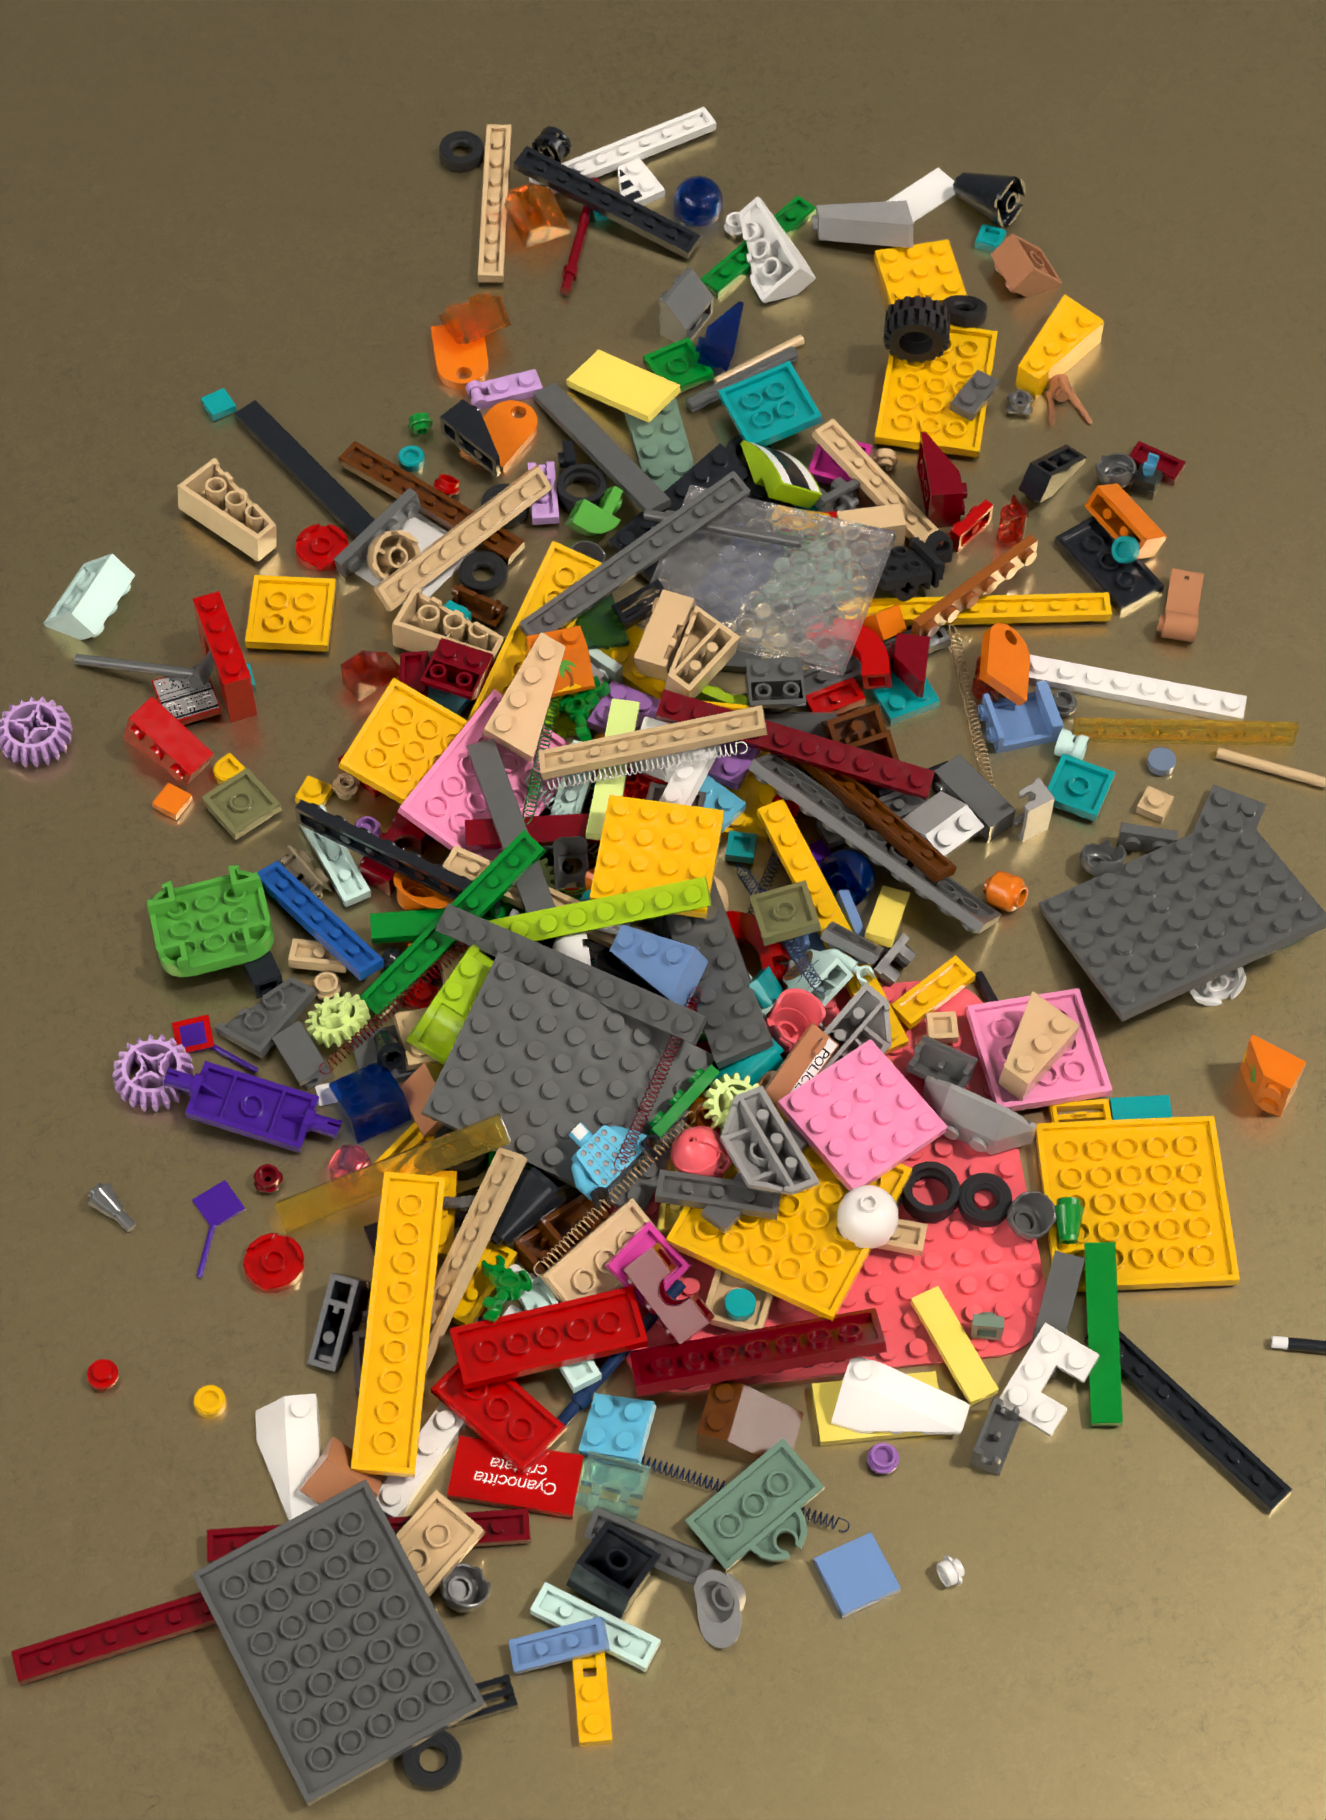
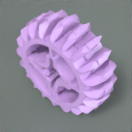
(39, 738)
(148, 1087)

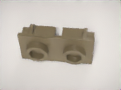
(300, 864)

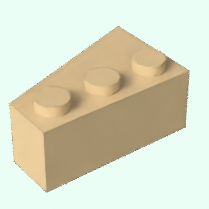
(663, 634)
(1038, 1045)

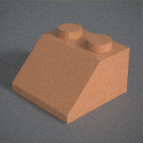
(1024, 267)

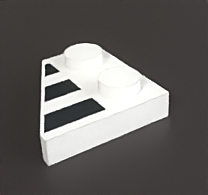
(639, 183)

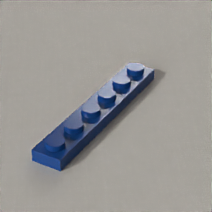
(320, 921)

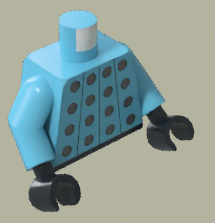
(594, 1161)

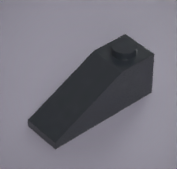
(467, 430)
(1050, 473)
(339, 1318)

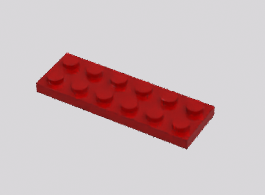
(548, 1337)

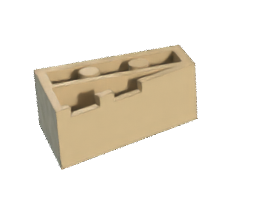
(701, 654)

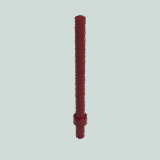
(571, 270)

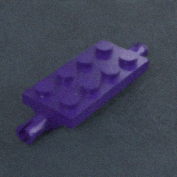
(251, 1106)

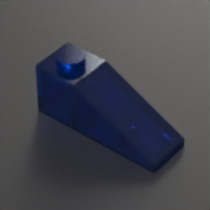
(720, 339)

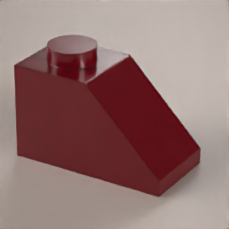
(910, 660)

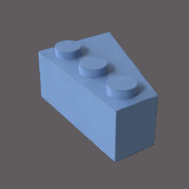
(660, 962)

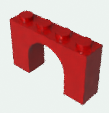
(232, 671)

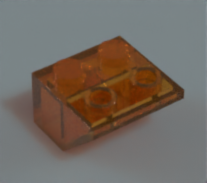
(535, 214)
(475, 319)

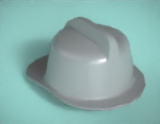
(719, 1607)

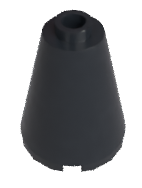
(991, 195)
(528, 1204)

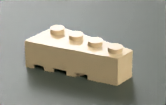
(226, 510)
(426, 621)
(523, 708)

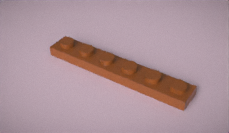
(974, 588)

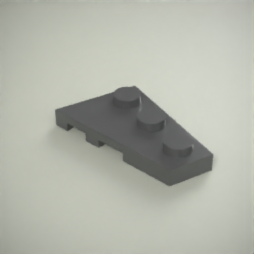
(276, 1012)

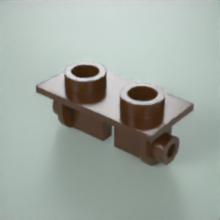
(481, 607)

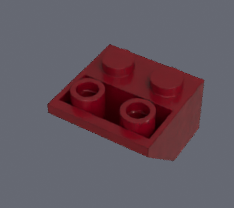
(458, 669)

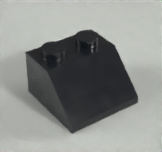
(613, 1569)

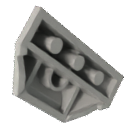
(860, 1020)
(976, 1119)
(764, 1146)

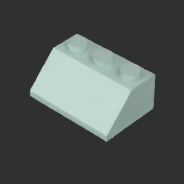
(91, 598)

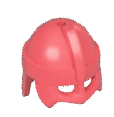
(792, 1016)
(700, 1152)

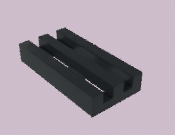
(639, 611)
(498, 1708)

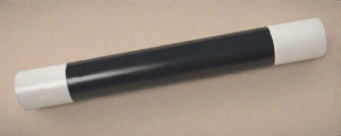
(1298, 1344)

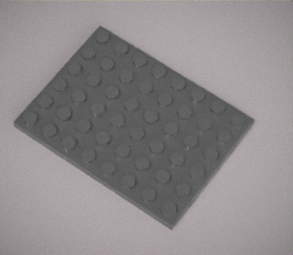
(1183, 915)
(555, 1061)
(338, 1642)

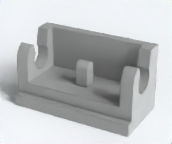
(1037, 810)

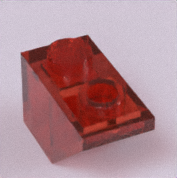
(368, 672)

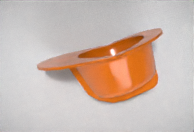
(416, 896)

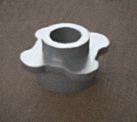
(1019, 402)

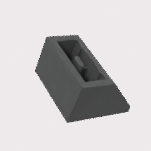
(685, 307)
(775, 682)

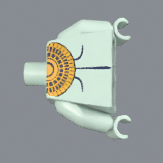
(833, 968)

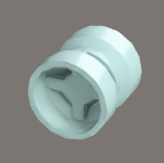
(1071, 744)

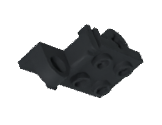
(916, 566)

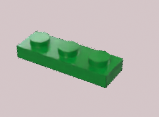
(683, 1100)

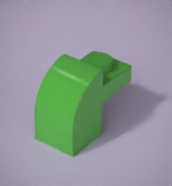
(595, 520)

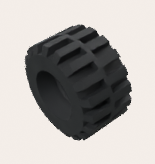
(917, 329)

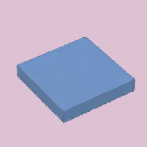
(857, 1574)

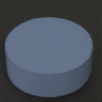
(1161, 761)

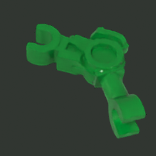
(578, 707)
(507, 1284)

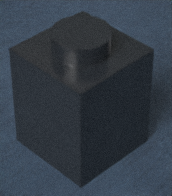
(263, 974)

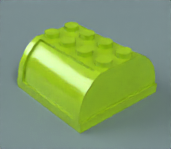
(449, 1009)

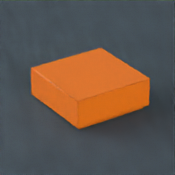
(172, 801)

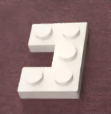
(1046, 1353)

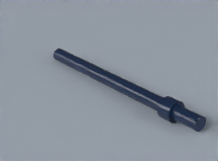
(582, 1398)

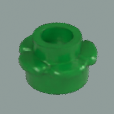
(420, 423)

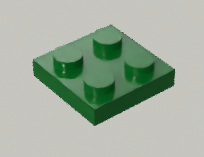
(679, 364)

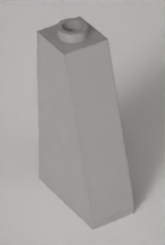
(865, 223)

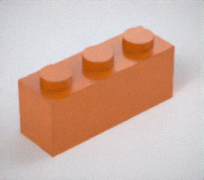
(1123, 517)

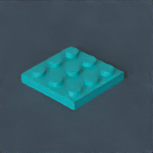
(770, 405)

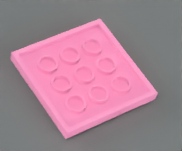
(1074, 1077)
(862, 1116)

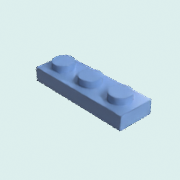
(559, 1645)

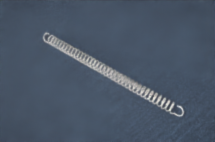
(647, 768)

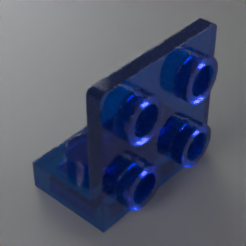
(371, 1101)

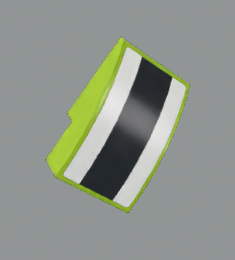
(781, 475)

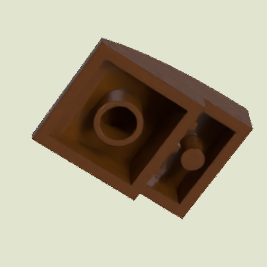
(864, 730)
(552, 1228)

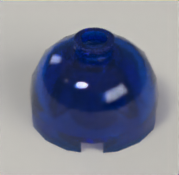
(698, 201)
(849, 871)

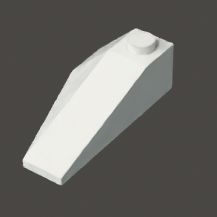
(774, 260)
(888, 1400)
(290, 1446)

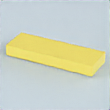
(887, 916)

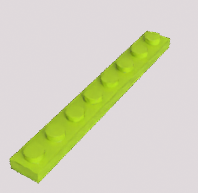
(610, 910)

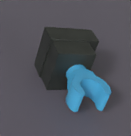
(1147, 477)

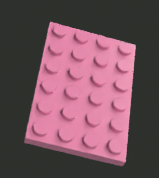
(453, 794)

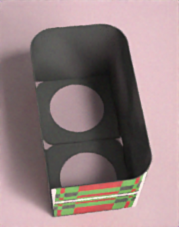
(566, 848)

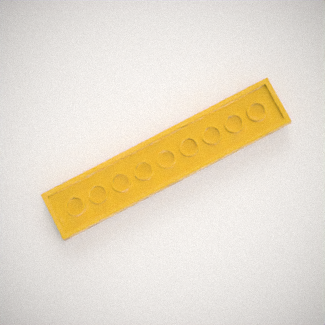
(398, 1325)

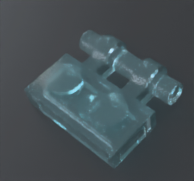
(614, 1476)

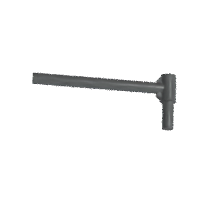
(196, 675)

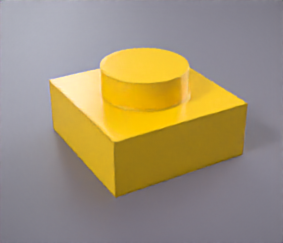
(314, 791)

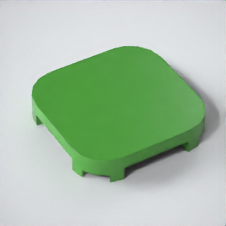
(211, 923)

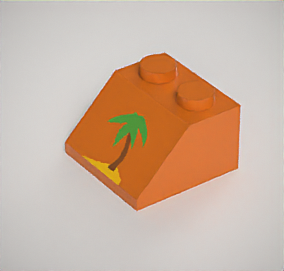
(575, 668)
(1270, 1074)

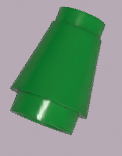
(1068, 1219)

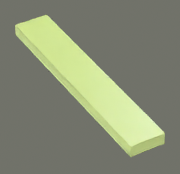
(621, 720)

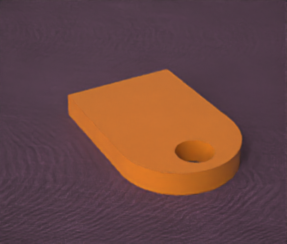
(458, 359)
(510, 433)
(1005, 662)

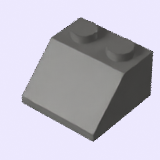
(944, 822)

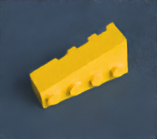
(1059, 345)

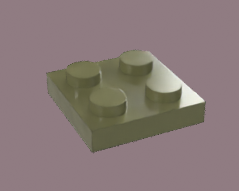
(241, 803)
(785, 913)

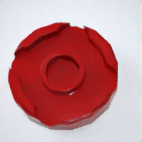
(319, 546)
(274, 1263)

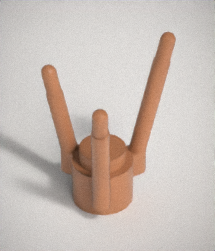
(1062, 391)

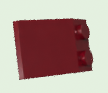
(939, 484)

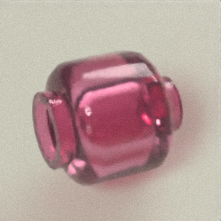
(346, 1160)

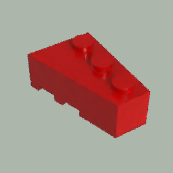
(167, 741)

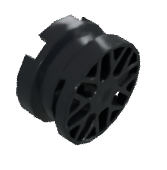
(552, 145)

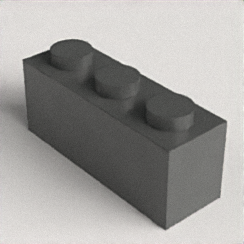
(967, 785)

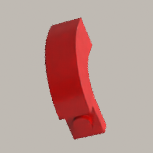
(873, 659)
(748, 932)

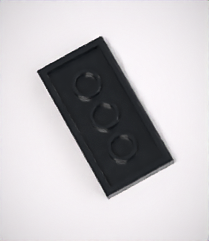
(1090, 550)

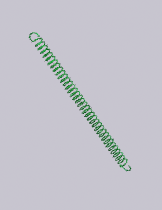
(533, 767)

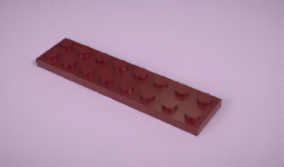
(757, 1352)

